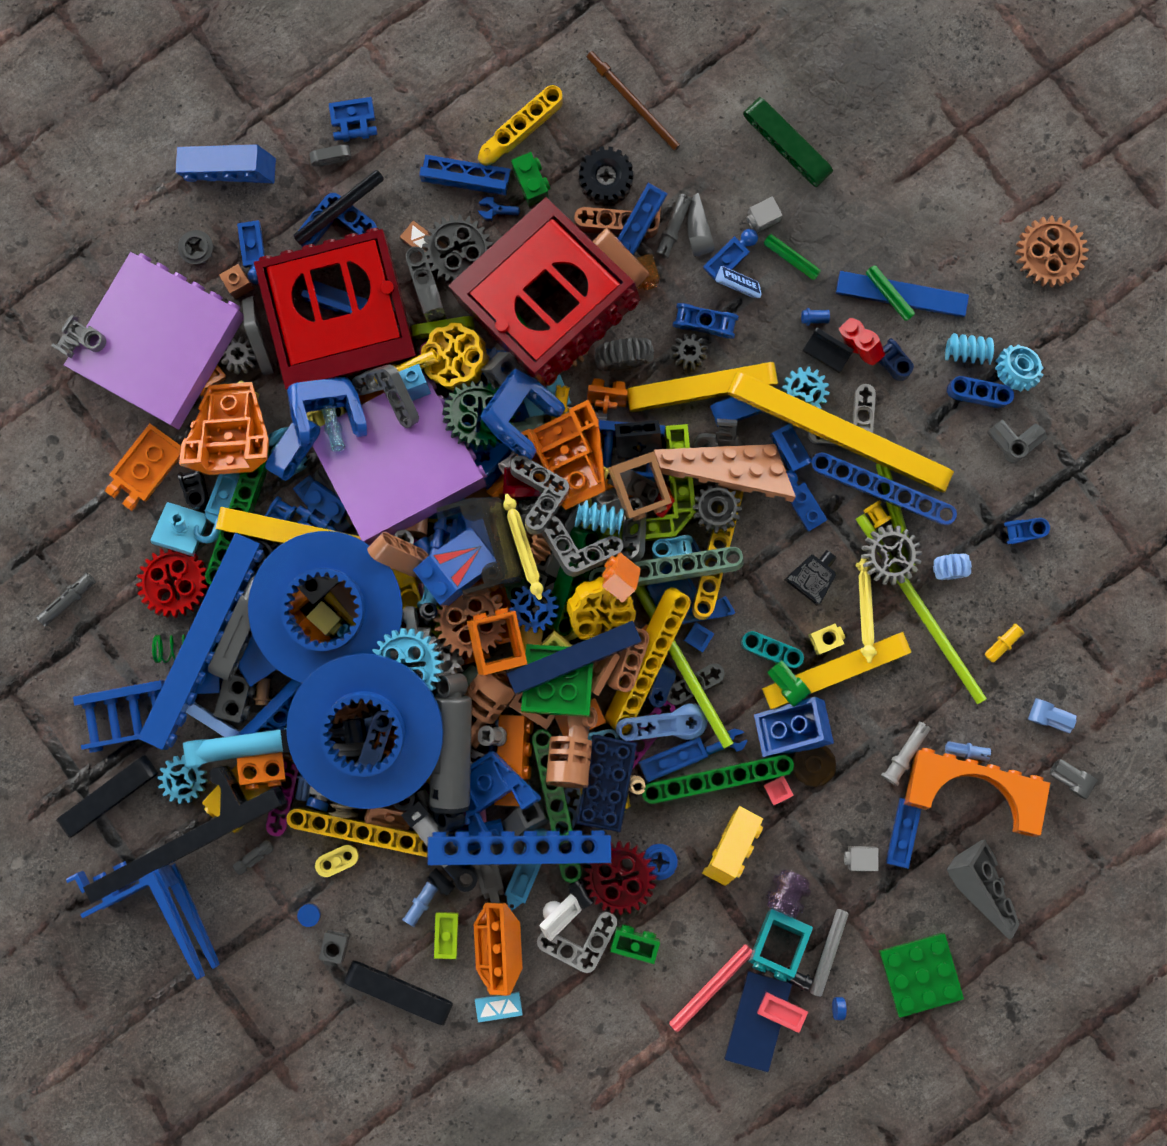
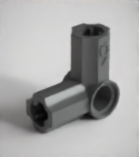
(1026, 442)

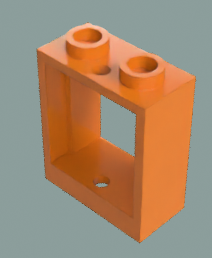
(519, 657)

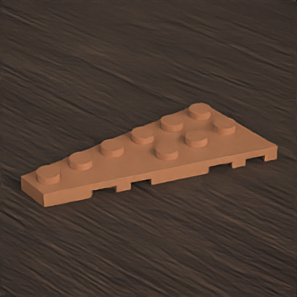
(732, 467)

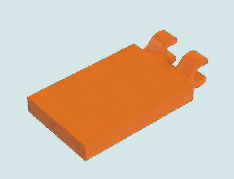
(144, 466)

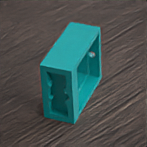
(789, 924)

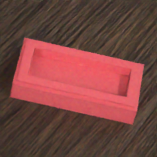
(782, 1012)

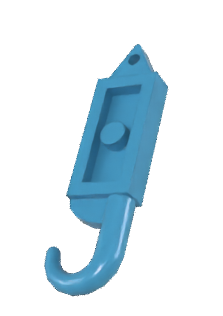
(220, 497)
(522, 880)

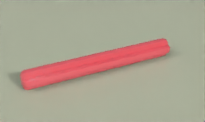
(711, 988)

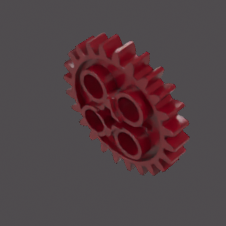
(626, 896)

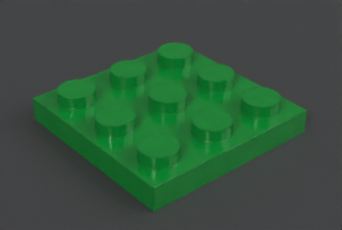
(562, 696)
(921, 975)

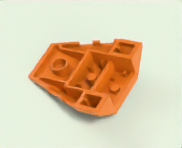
(227, 432)
(573, 451)

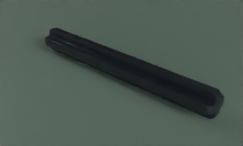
(338, 207)

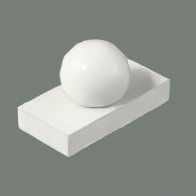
(558, 916)

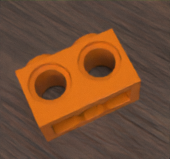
(260, 764)

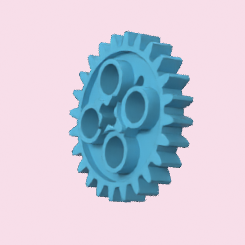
(404, 644)

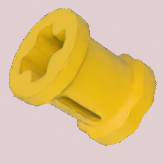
(877, 514)

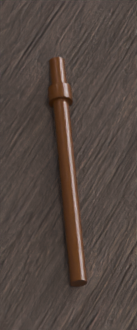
(605, 71)

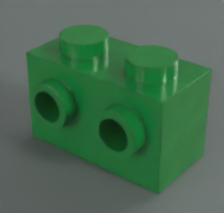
(529, 178)
(635, 944)

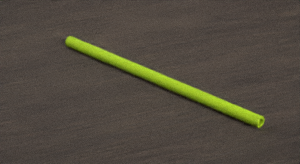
(928, 620)
(689, 676)

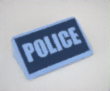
(738, 282)

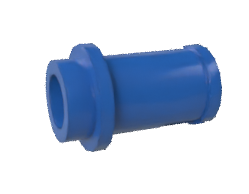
(815, 316)

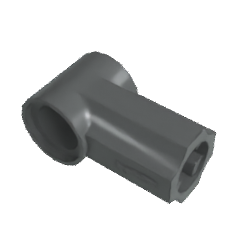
(1078, 781)

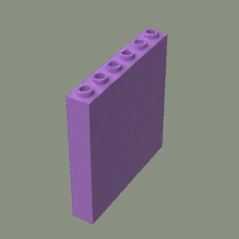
(158, 339)
(398, 471)

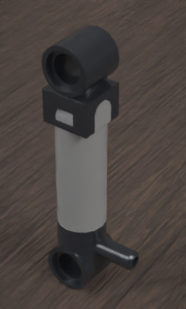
(420, 819)

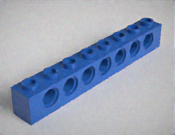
(599, 854)

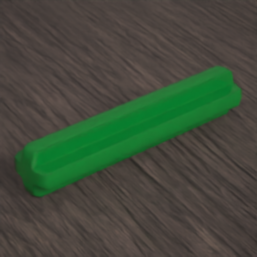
(792, 257)
(890, 293)

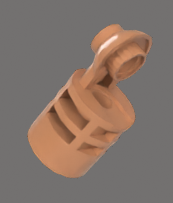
(489, 698)
(571, 755)

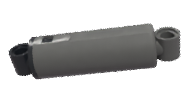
(451, 776)

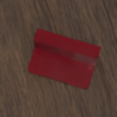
(517, 488)

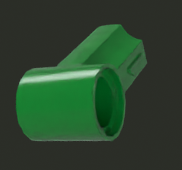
(792, 687)

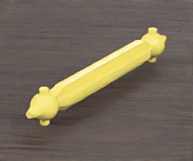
(523, 546)
(866, 611)

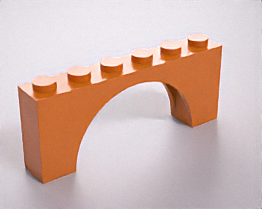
(1024, 794)

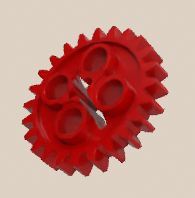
(154, 590)

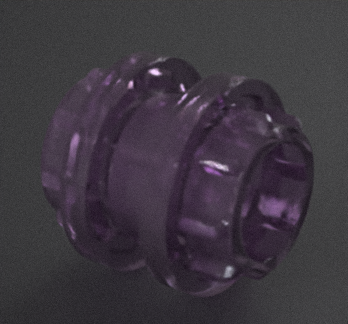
(788, 893)

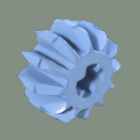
(952, 566)

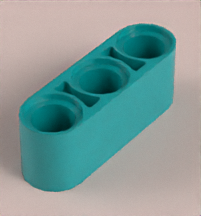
(762, 643)

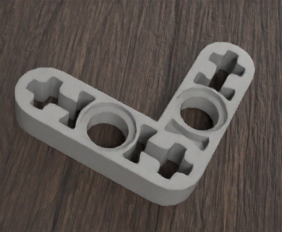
(868, 425)
(579, 952)

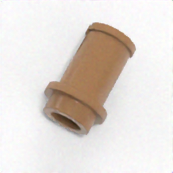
(262, 692)

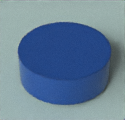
(318, 804)
(309, 915)
(839, 1008)

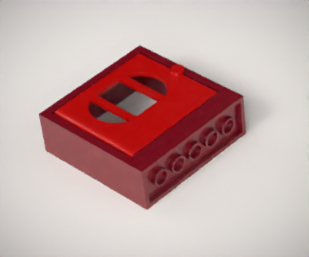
(515, 262)
(344, 335)

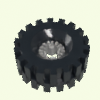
(618, 168)

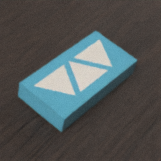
(498, 1007)

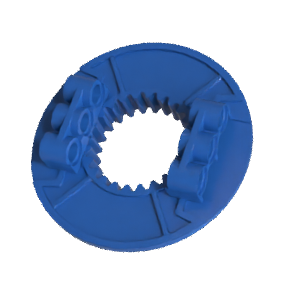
(310, 556)
(384, 683)

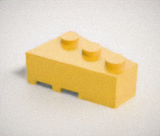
(734, 846)

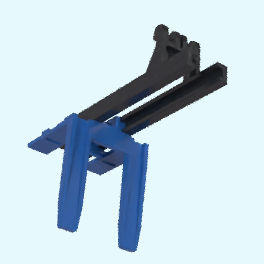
(156, 872)

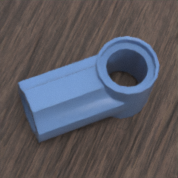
(1046, 714)

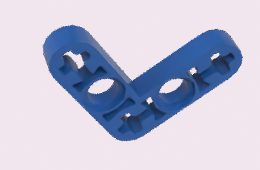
(351, 225)

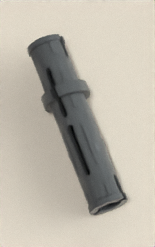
(670, 235)
(73, 593)

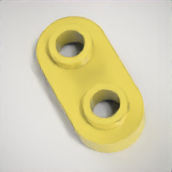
(337, 860)

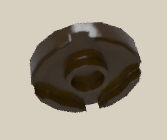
(814, 766)

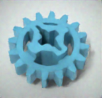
(803, 381)
(177, 787)

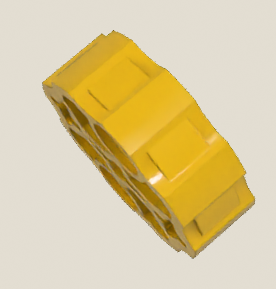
(465, 346)
(597, 610)

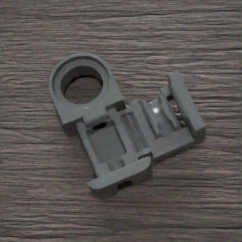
(78, 334)
(724, 437)

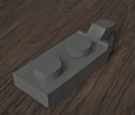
(490, 880)

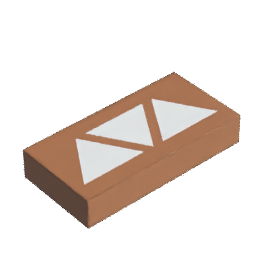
(415, 235)

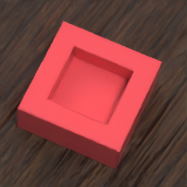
(778, 790)

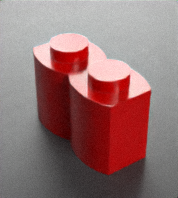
(863, 341)

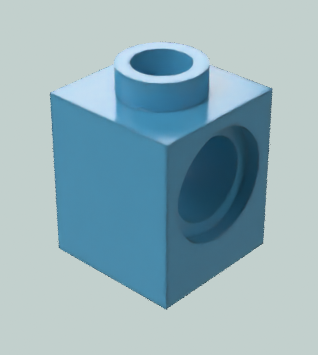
(415, 382)

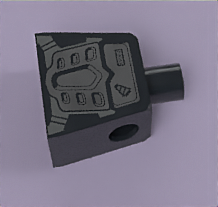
(813, 577)

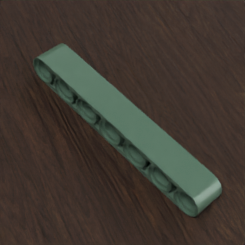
(677, 563)

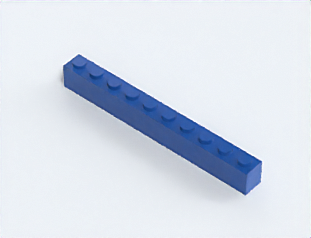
(201, 642)

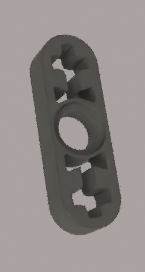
(712, 682)

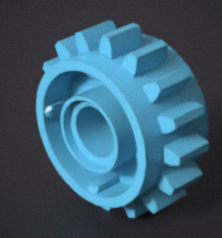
(1019, 368)

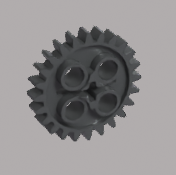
(448, 233)

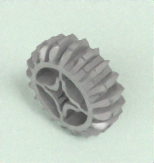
(883, 549)

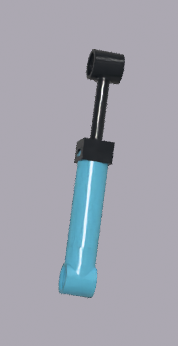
(260, 743)

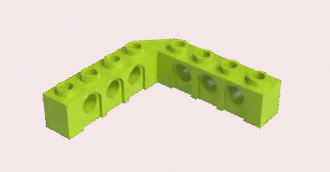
(682, 490)

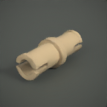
(639, 789)

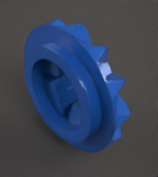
(667, 854)

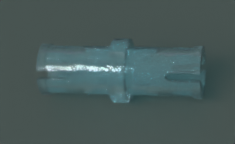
(330, 419)

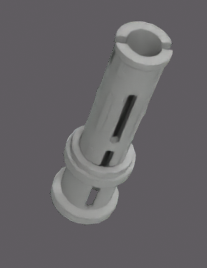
(901, 762)

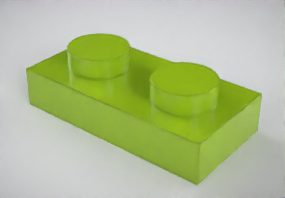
(446, 935)

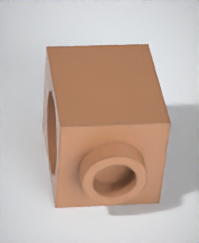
(236, 281)

